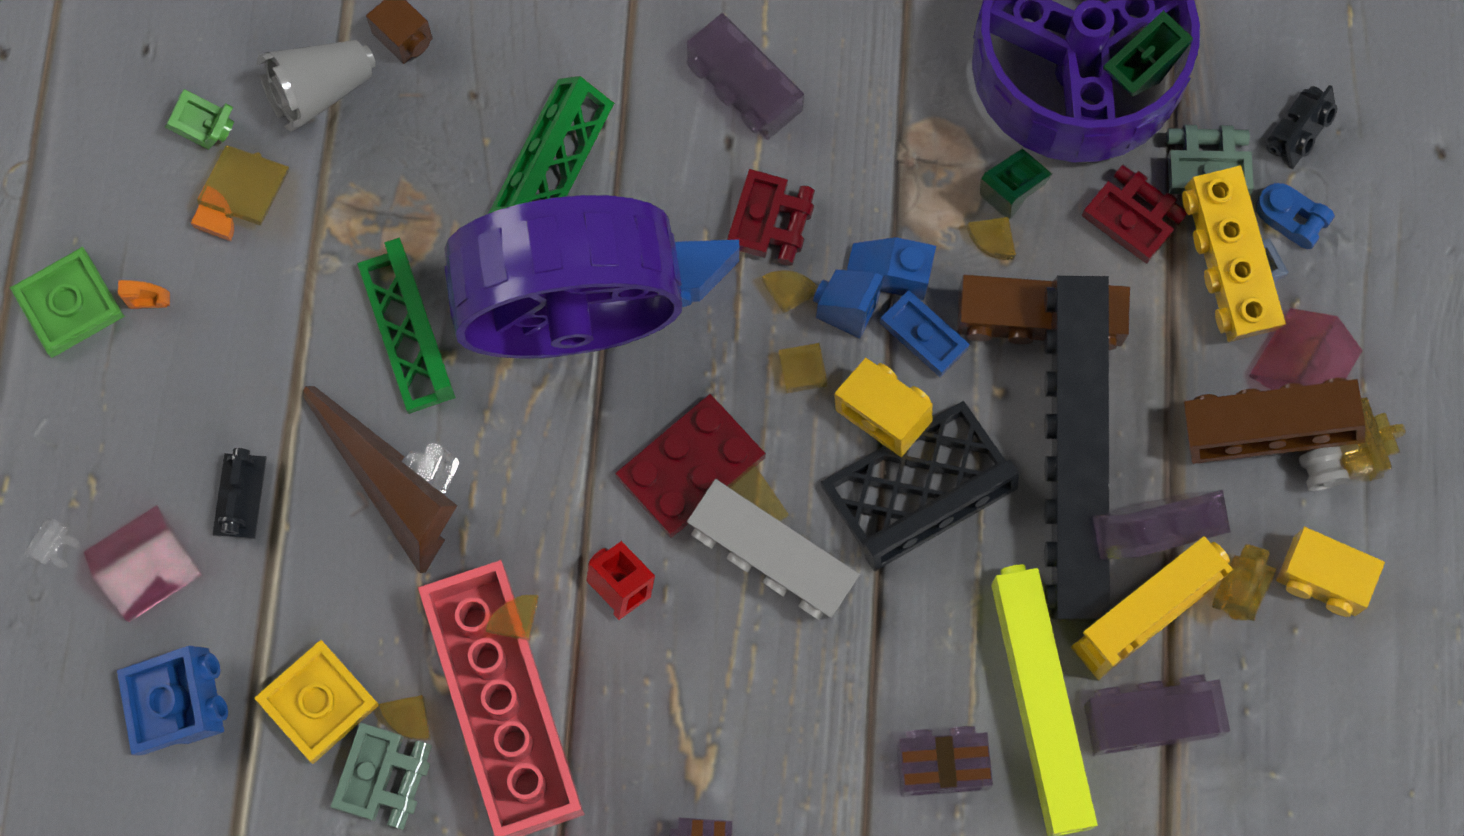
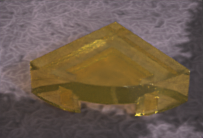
(993, 237)
(789, 288)
(515, 618)
(408, 717)

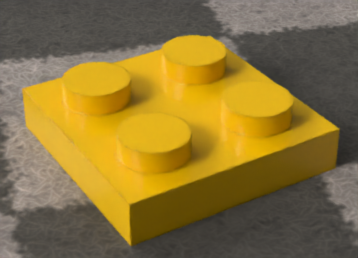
(316, 701)

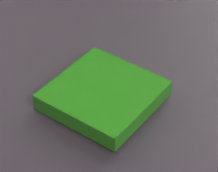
(67, 302)

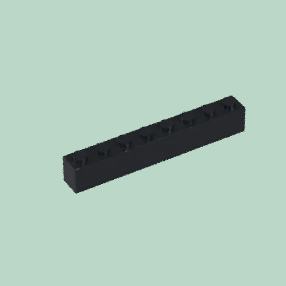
(1078, 445)

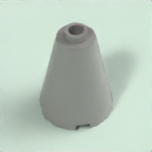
(313, 78)

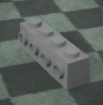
(773, 549)

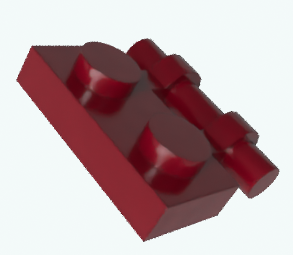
(758, 213)
(1130, 222)

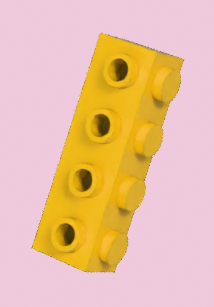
(1233, 254)

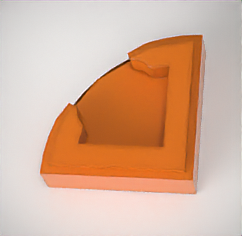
(213, 222)
(143, 294)

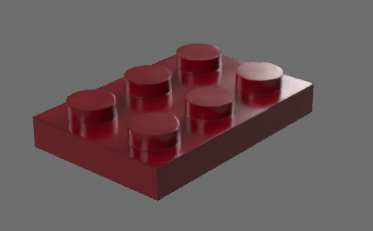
(685, 461)

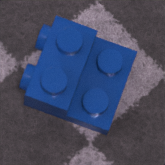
(172, 699)

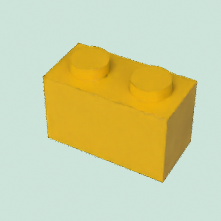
(884, 406)
(1330, 572)

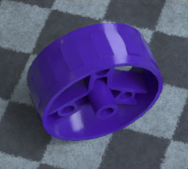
(1087, 130)
(562, 277)

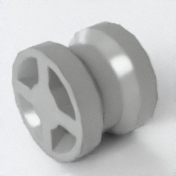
(1324, 468)

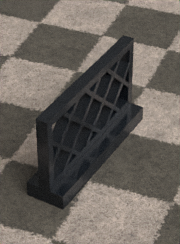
(937, 515)

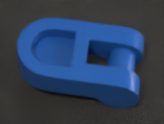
(1279, 206)

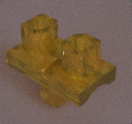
(1379, 443)
(1246, 585)

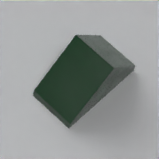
(1149, 55)

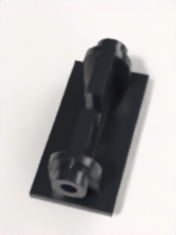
(1314, 112)
(239, 494)

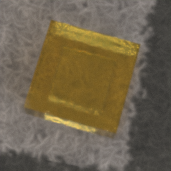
(802, 368)

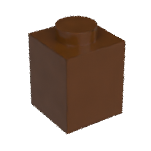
(400, 28)

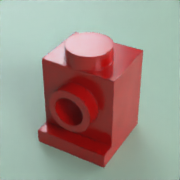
(624, 566)

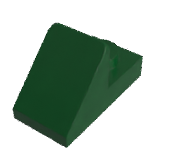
(1012, 182)

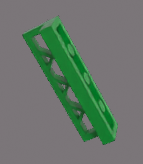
(547, 141)
(417, 316)

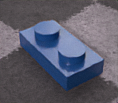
(924, 333)

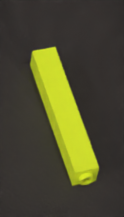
(1043, 701)

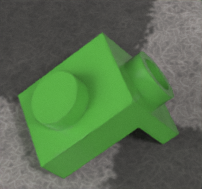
(200, 120)

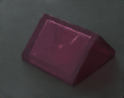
(1307, 351)
(141, 564)

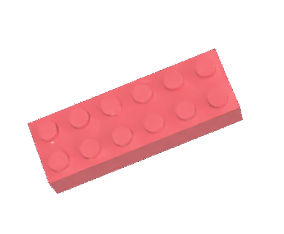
(500, 705)

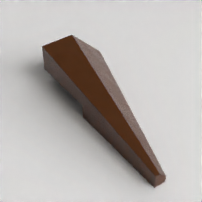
(404, 499)

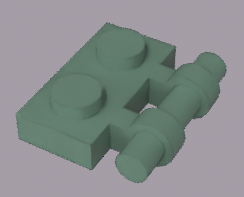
(1191, 162)
(368, 773)

